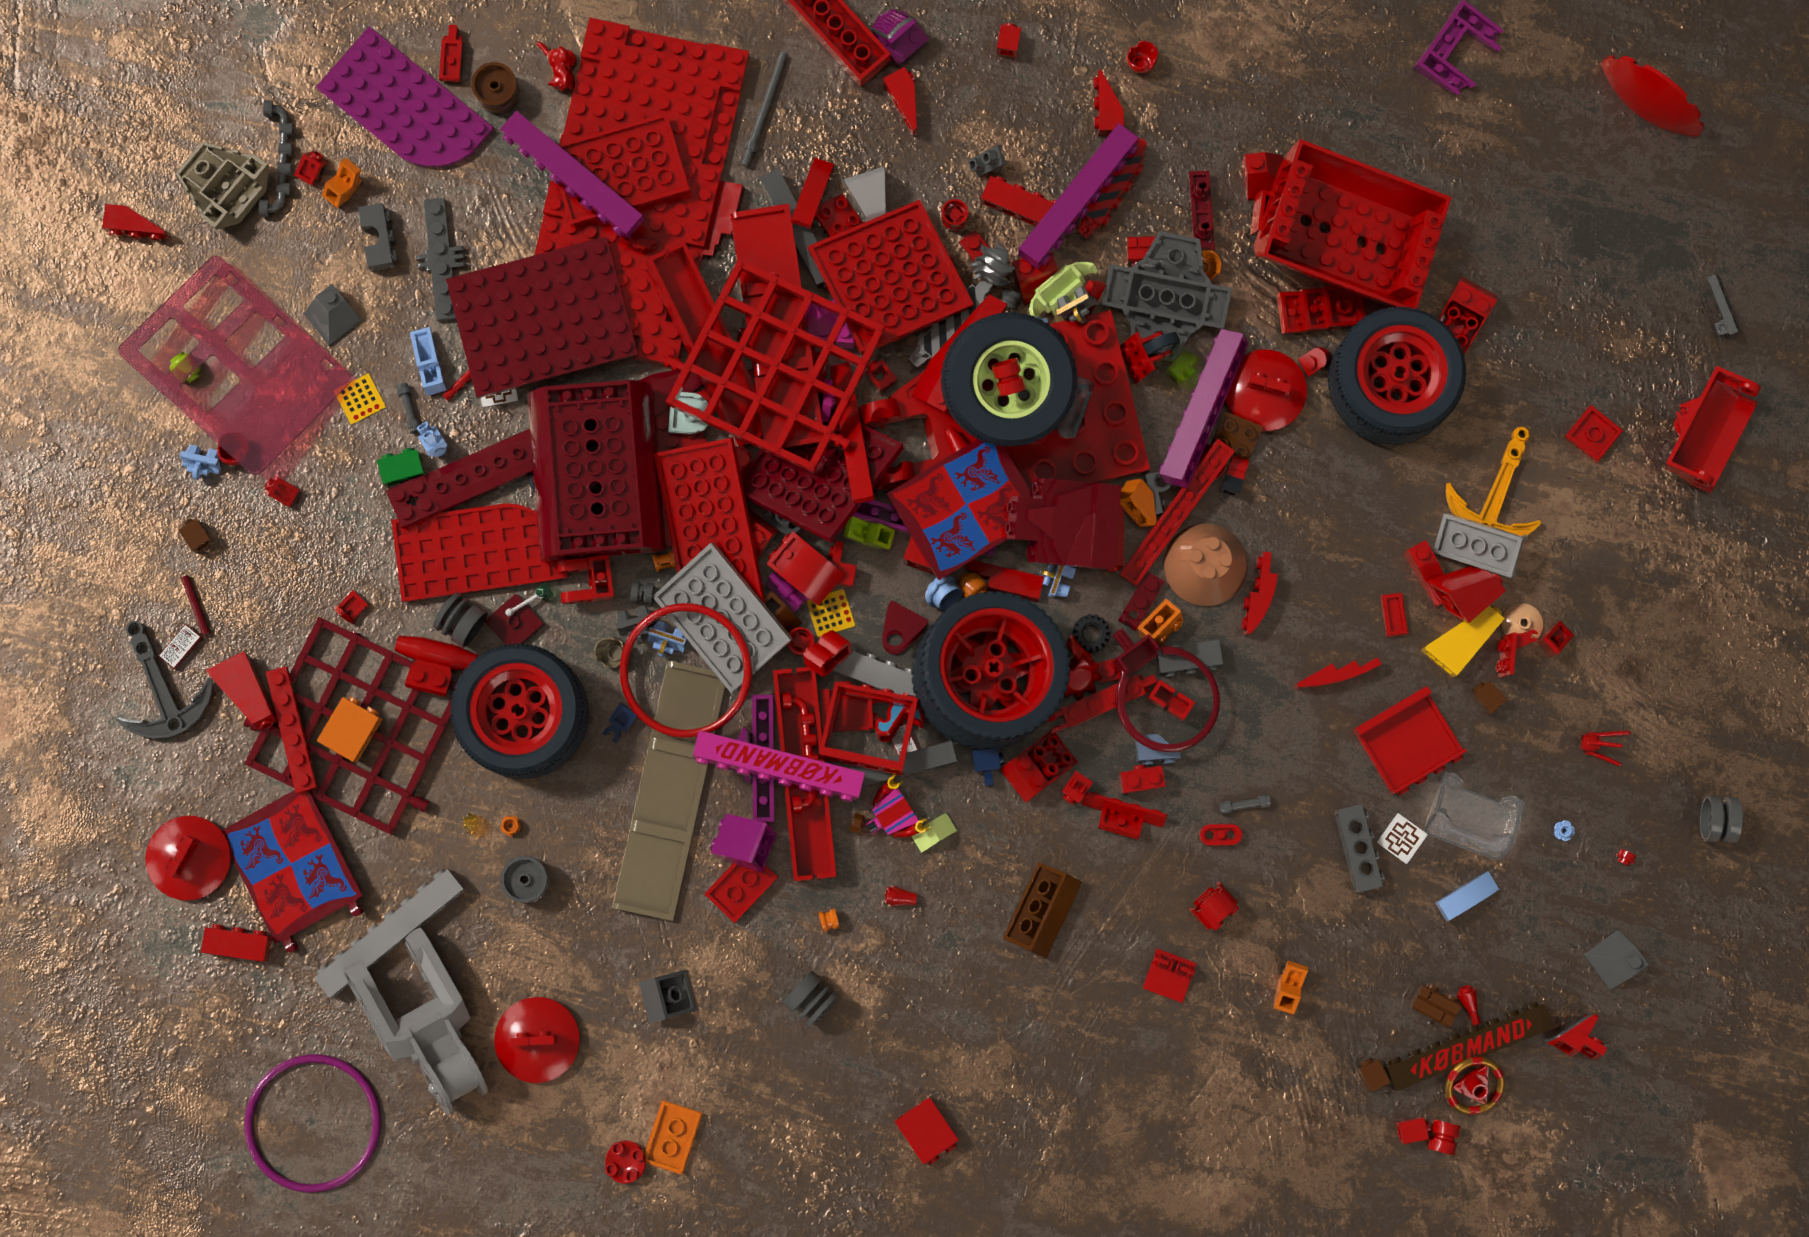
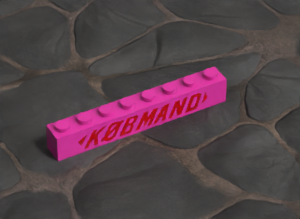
(777, 765)

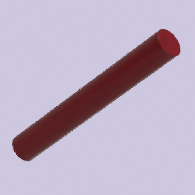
(195, 605)

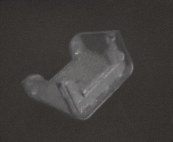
(1473, 819)

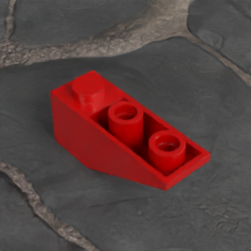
(1108, 107)
(123, 220)

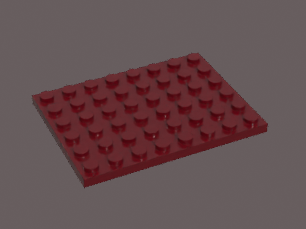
(541, 317)

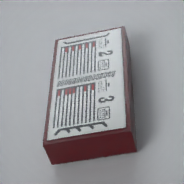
(180, 646)

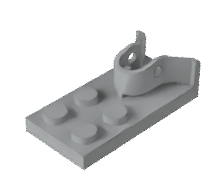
(1479, 545)

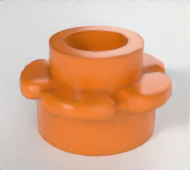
(505, 825)

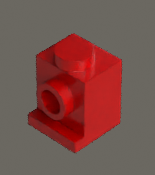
(880, 367)

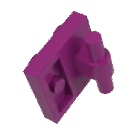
(786, 592)

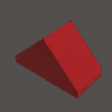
(1555, 639)

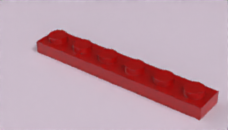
(291, 729)

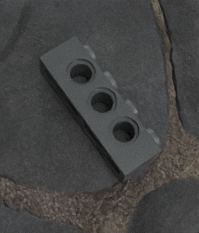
(1355, 860)

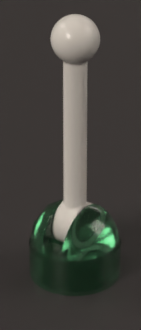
(542, 592)

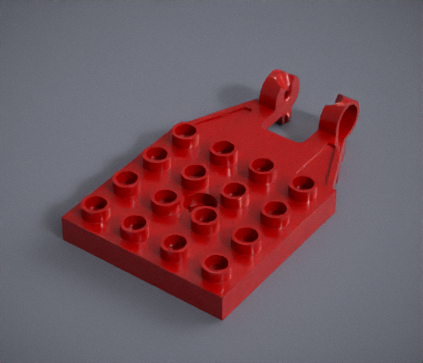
(1107, 440)

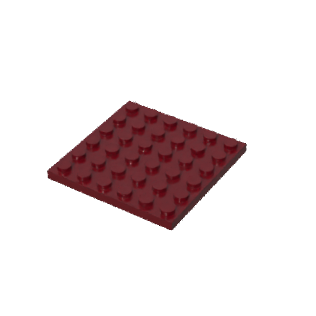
(817, 500)

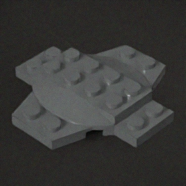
(1168, 291)

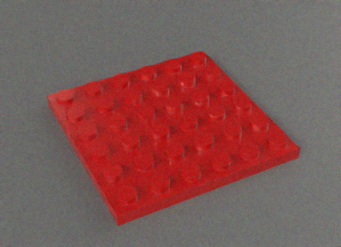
(891, 274)

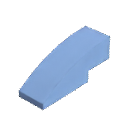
(428, 361)
(1467, 896)

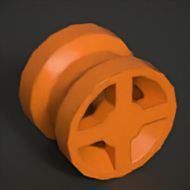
(829, 920)

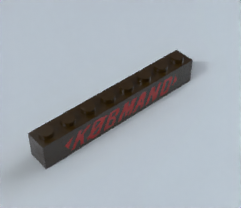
(1475, 1043)

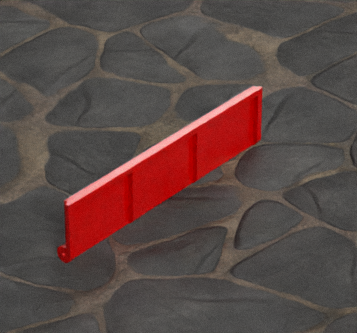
(768, 242)

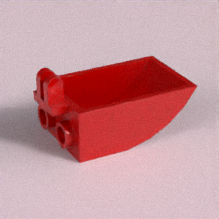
(805, 567)

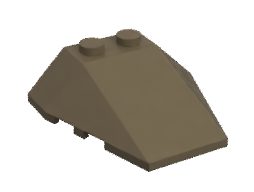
(223, 183)

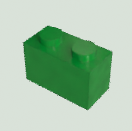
(400, 467)

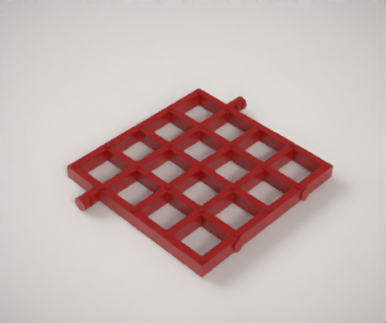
(775, 365)

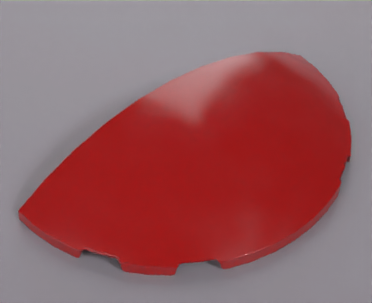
(1652, 96)

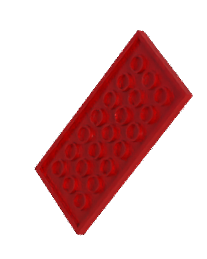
(708, 505)

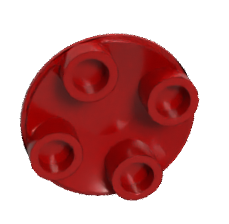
(625, 1162)

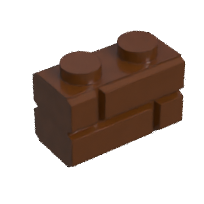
(1435, 1005)

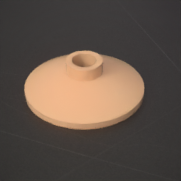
(1520, 611)

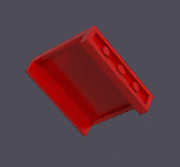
(1409, 742)

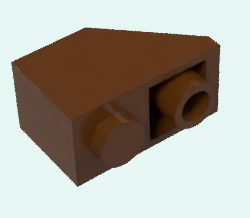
(782, 612)

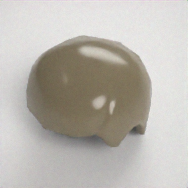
(609, 651)

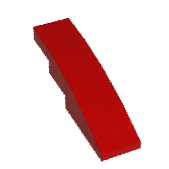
(812, 193)
(1330, 675)

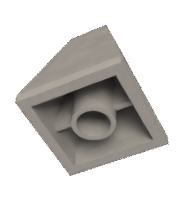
(868, 192)

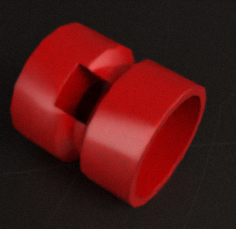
(954, 215)
(1009, 378)
(801, 641)
(1444, 1137)

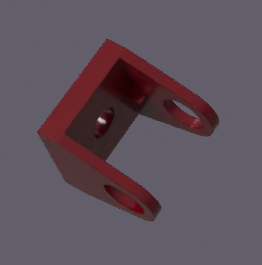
(904, 623)

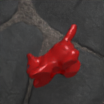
(560, 62)

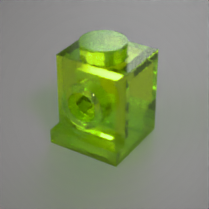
(1183, 367)

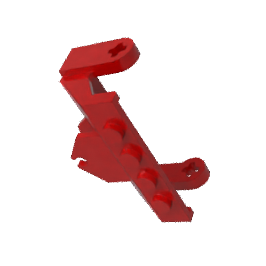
(1711, 428)

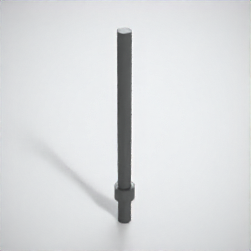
(751, 145)

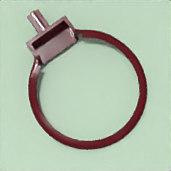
(1133, 659)

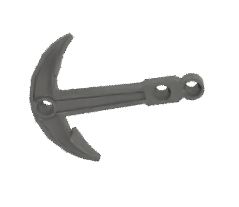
(165, 702)

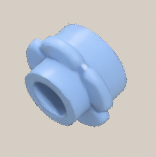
(1558, 830)

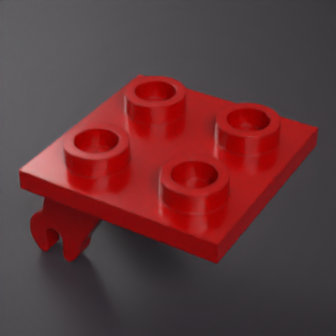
(1507, 648)

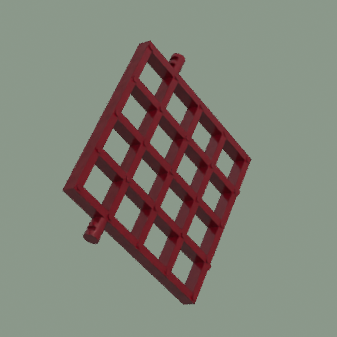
(389, 742)

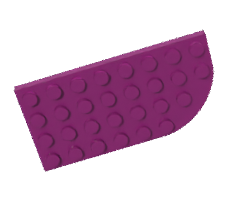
(403, 104)

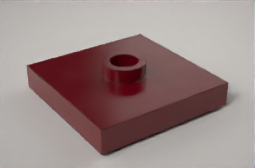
(517, 627)

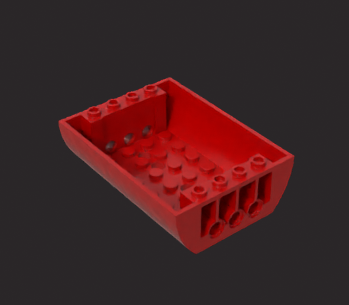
(1353, 204)

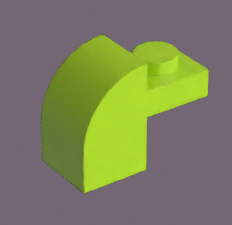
(869, 534)

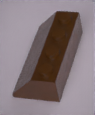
(1042, 910)

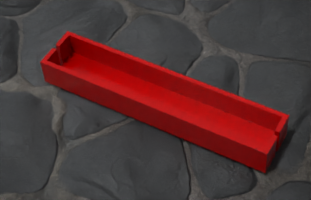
(689, 308)
(812, 829)

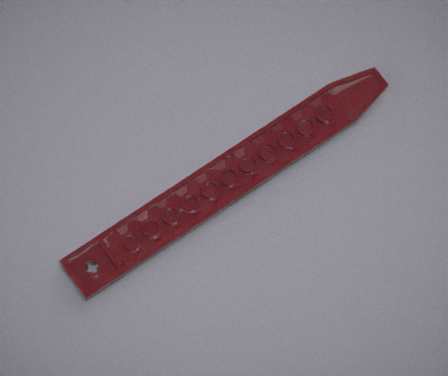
(496, 465)

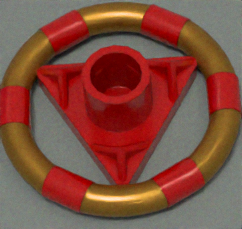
(1474, 1085)

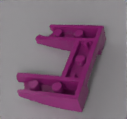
(1461, 20)

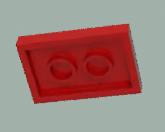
(739, 889)

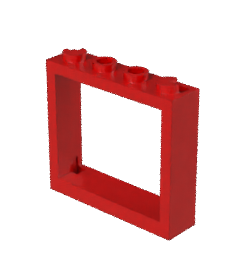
(860, 760)

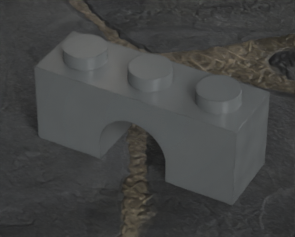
(381, 254)
(1207, 651)

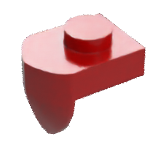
(1315, 360)

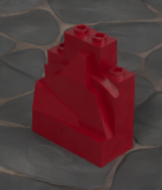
(1067, 523)

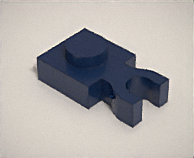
(622, 721)

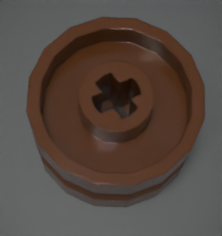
(492, 76)

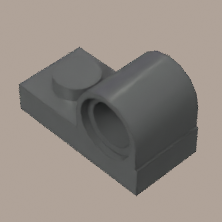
(1150, 480)

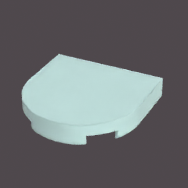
(684, 424)

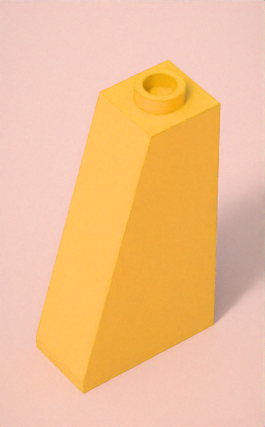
(1462, 642)

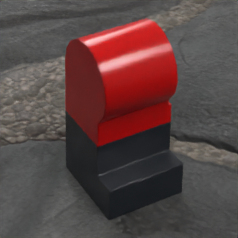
(1234, 476)

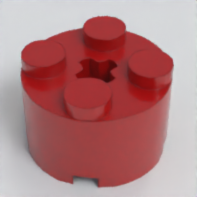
(1214, 906)

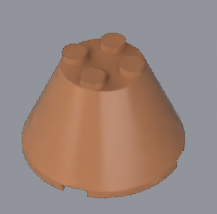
(1205, 565)

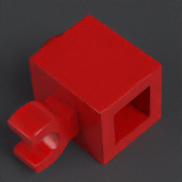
(1076, 788)

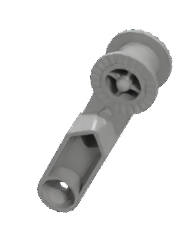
(428, 1032)

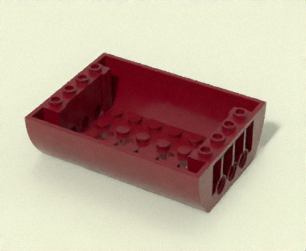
(621, 464)

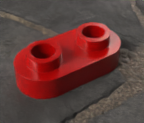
(1220, 834)

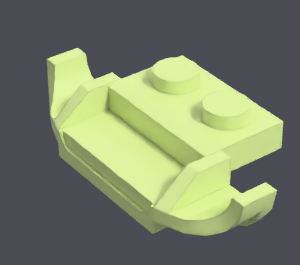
(1058, 285)

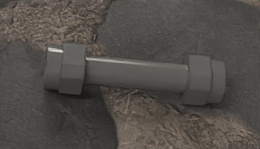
(403, 391)
(1262, 801)

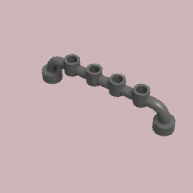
(284, 149)

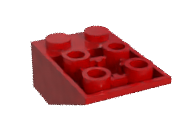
(1467, 311)
(1038, 766)

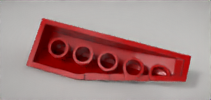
(930, 384)

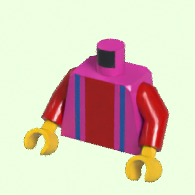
(894, 813)

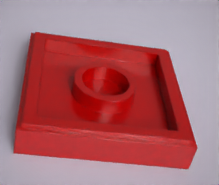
(1593, 433)

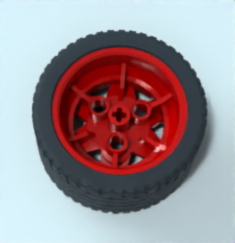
(1041, 657)

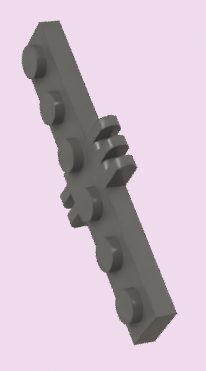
(440, 257)

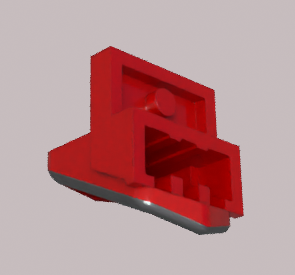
(1576, 1039)

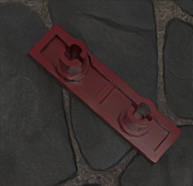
(1201, 208)

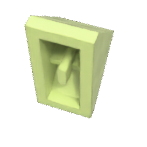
(939, 830)

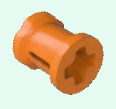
(664, 561)

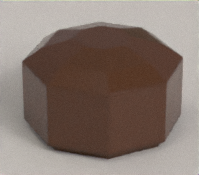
(857, 823)

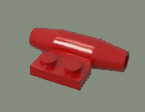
(433, 663)

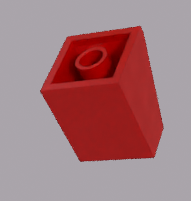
(1467, 591)

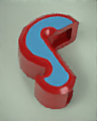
(896, 715)

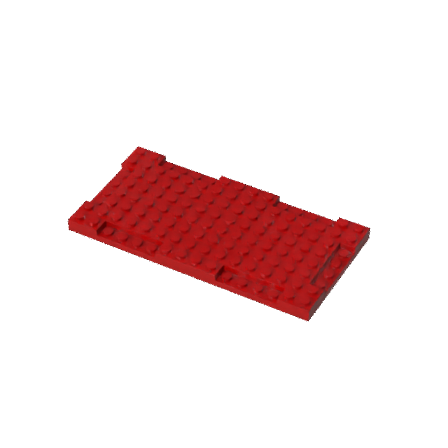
(628, 79)

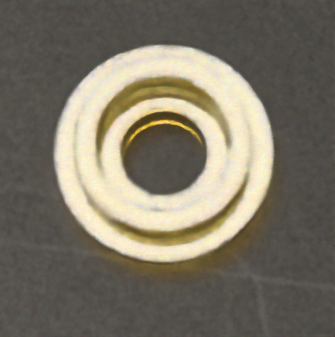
(470, 822)

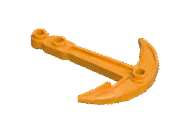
(1497, 492)

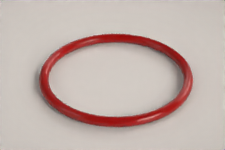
(688, 607)

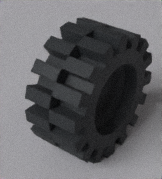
(1100, 624)

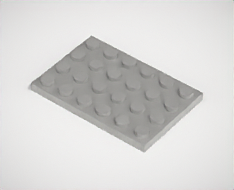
(716, 584)

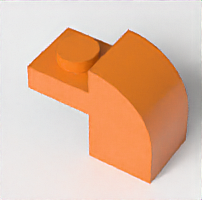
(343, 184)
(1289, 987)

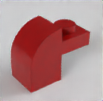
(849, 569)

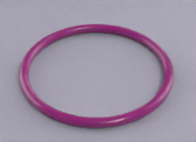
(248, 1123)

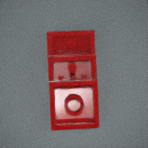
(1319, 309)

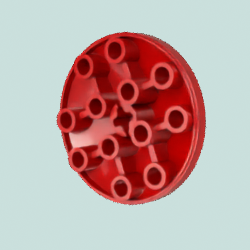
(1267, 390)
(188, 858)
(537, 1039)

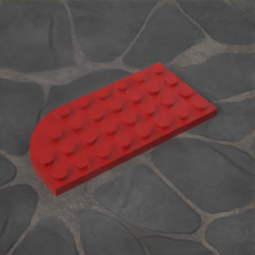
(470, 552)

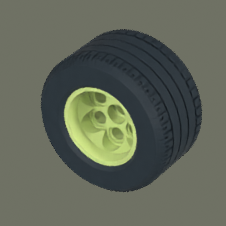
(1049, 390)

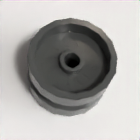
(1721, 819)
(537, 883)

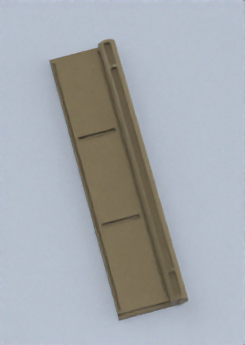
(667, 795)

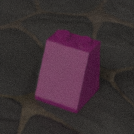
(743, 842)

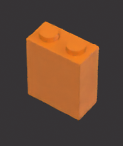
(350, 728)

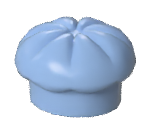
(943, 592)

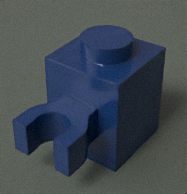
(986, 762)

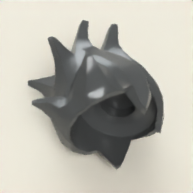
(993, 265)

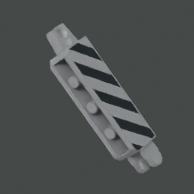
(930, 343)

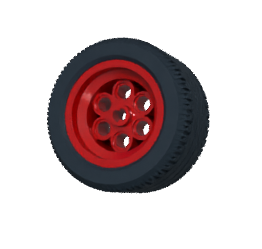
(1372, 409)
(492, 678)

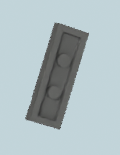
(1729, 324)

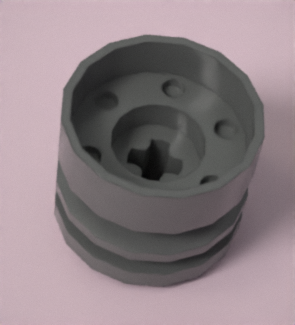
(456, 617)
(810, 999)

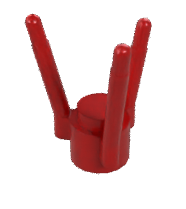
(1591, 743)

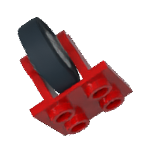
(1140, 358)

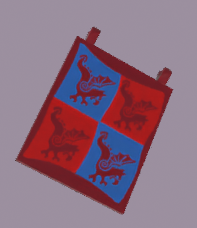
(960, 505)
(292, 866)

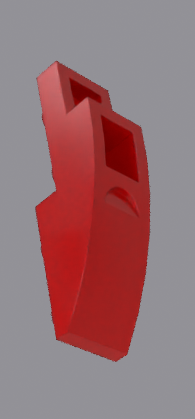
(1259, 602)

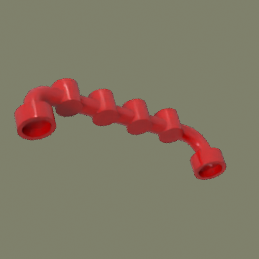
(809, 741)

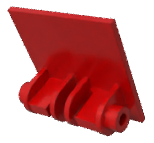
(837, 215)
(1169, 975)

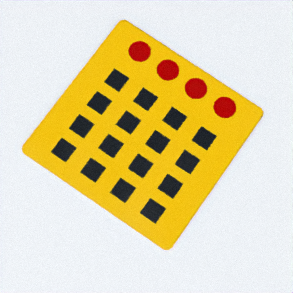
(360, 399)
(831, 613)

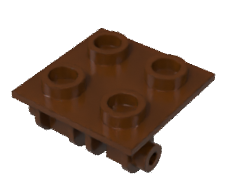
(1238, 434)

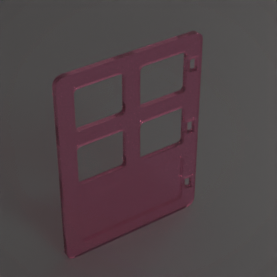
(271, 399)

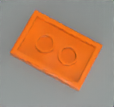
(672, 1137)

